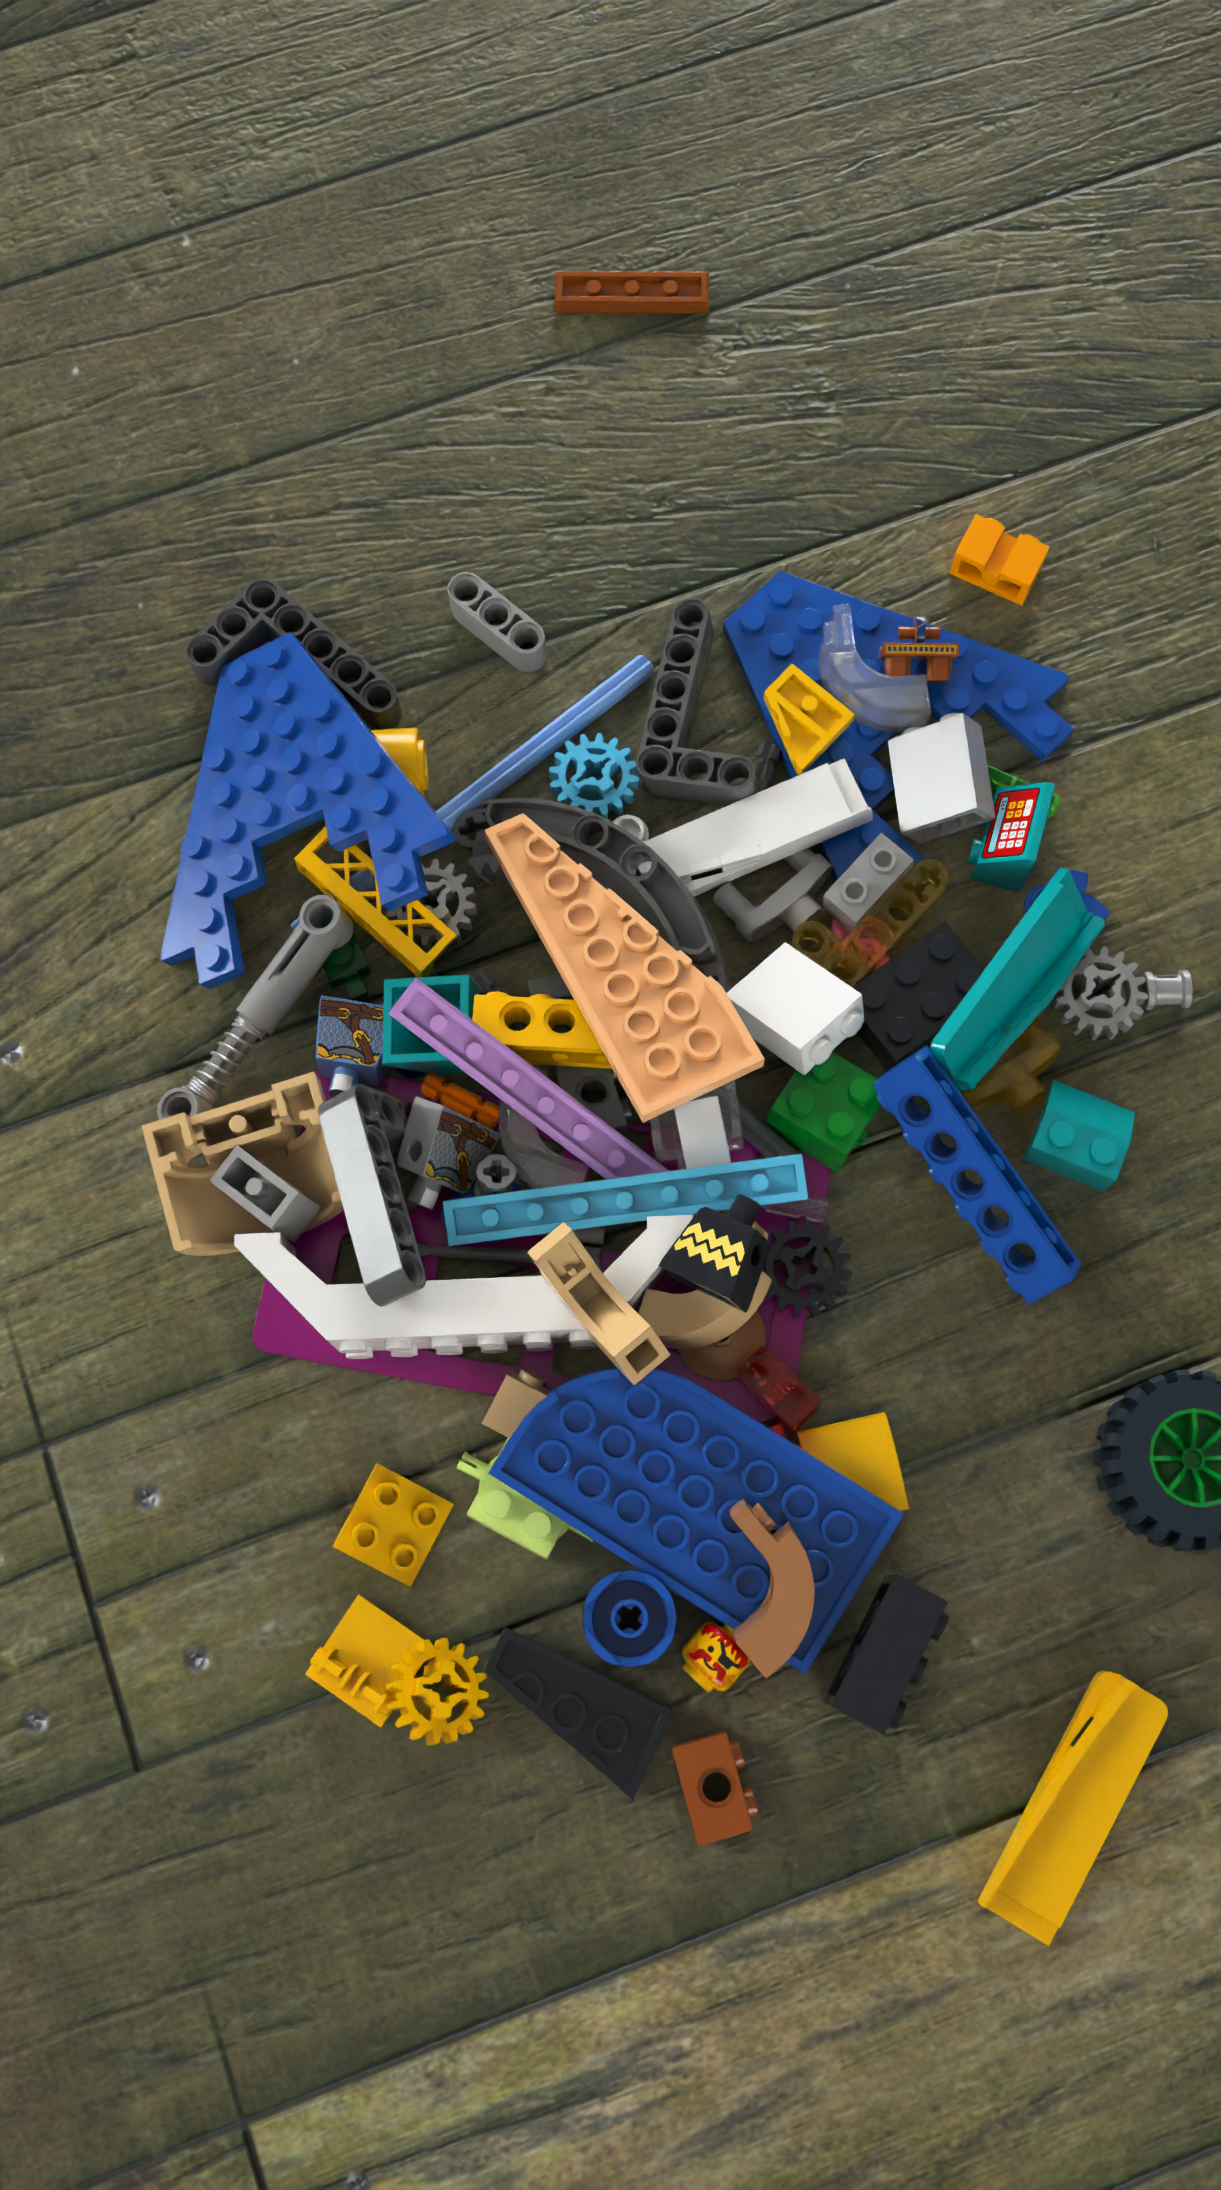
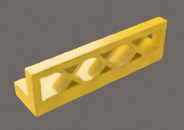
(365, 914)

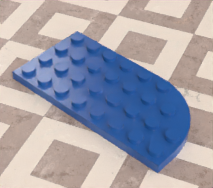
(655, 1484)

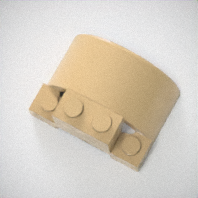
(200, 1214)

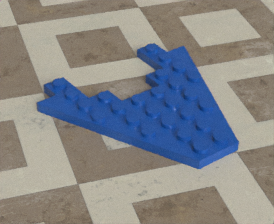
(785, 627)
(273, 762)

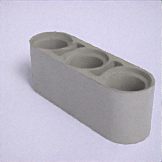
(490, 606)

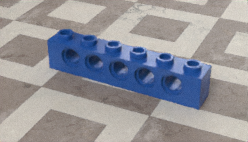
(977, 1151)

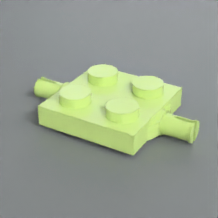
(511, 1512)

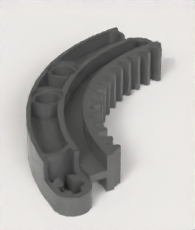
(613, 862)

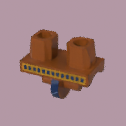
(937, 656)

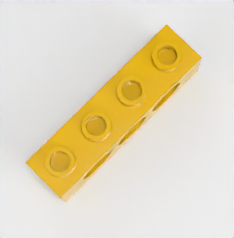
(538, 1041)

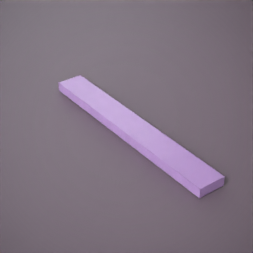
(520, 1084)

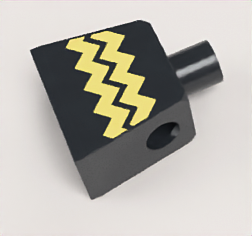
(721, 1253)

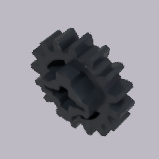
(822, 1279)

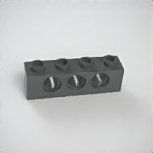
(581, 1080)

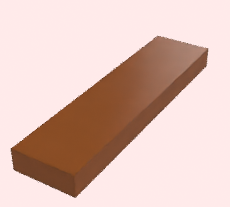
(631, 292)

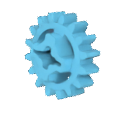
(597, 761)

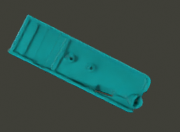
(1017, 982)

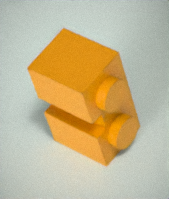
(998, 559)

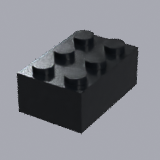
(915, 995)
(887, 1653)

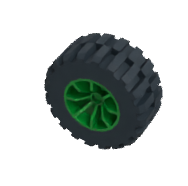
(1166, 1460)

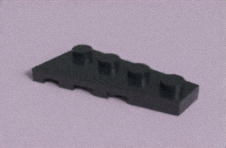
(591, 1712)

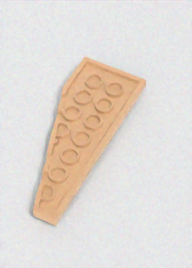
(647, 1005)

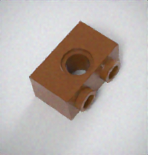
(711, 1817)

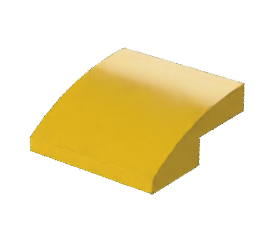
(862, 1452)

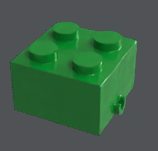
(826, 1110)

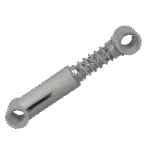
(265, 1003)

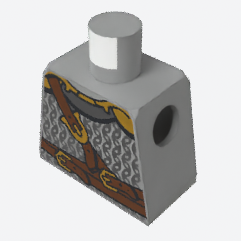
(442, 1150)

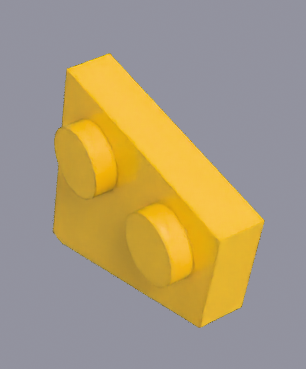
(805, 716)

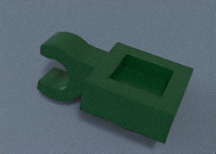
(345, 967)

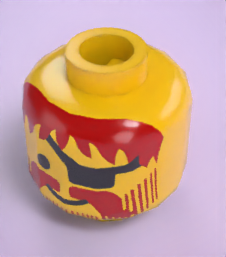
(714, 1657)

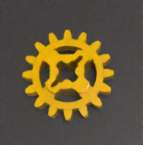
(434, 1711)

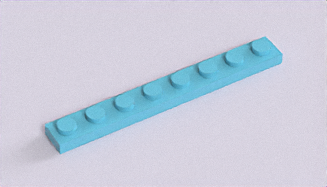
(623, 1199)

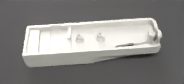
(763, 827)

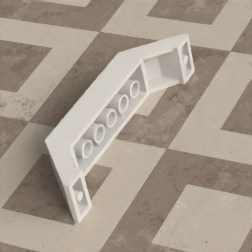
(453, 1311)

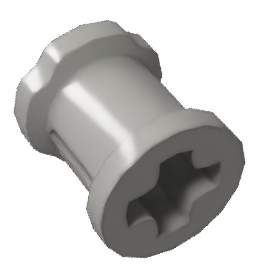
(1167, 989)
(504, 1175)

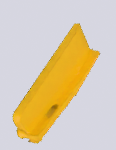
(1074, 1806)

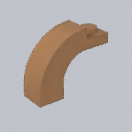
(784, 1616)

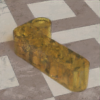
(877, 924)

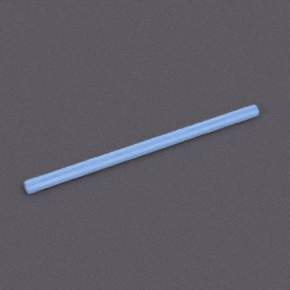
(530, 753)

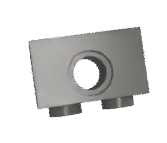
(866, 882)
(265, 1194)

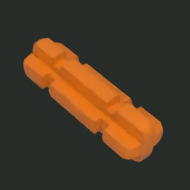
(460, 1100)

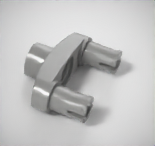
(787, 906)

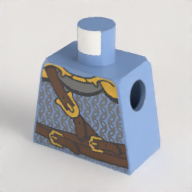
(349, 1043)

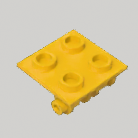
(393, 1525)
(359, 1659)

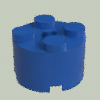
(629, 1646)

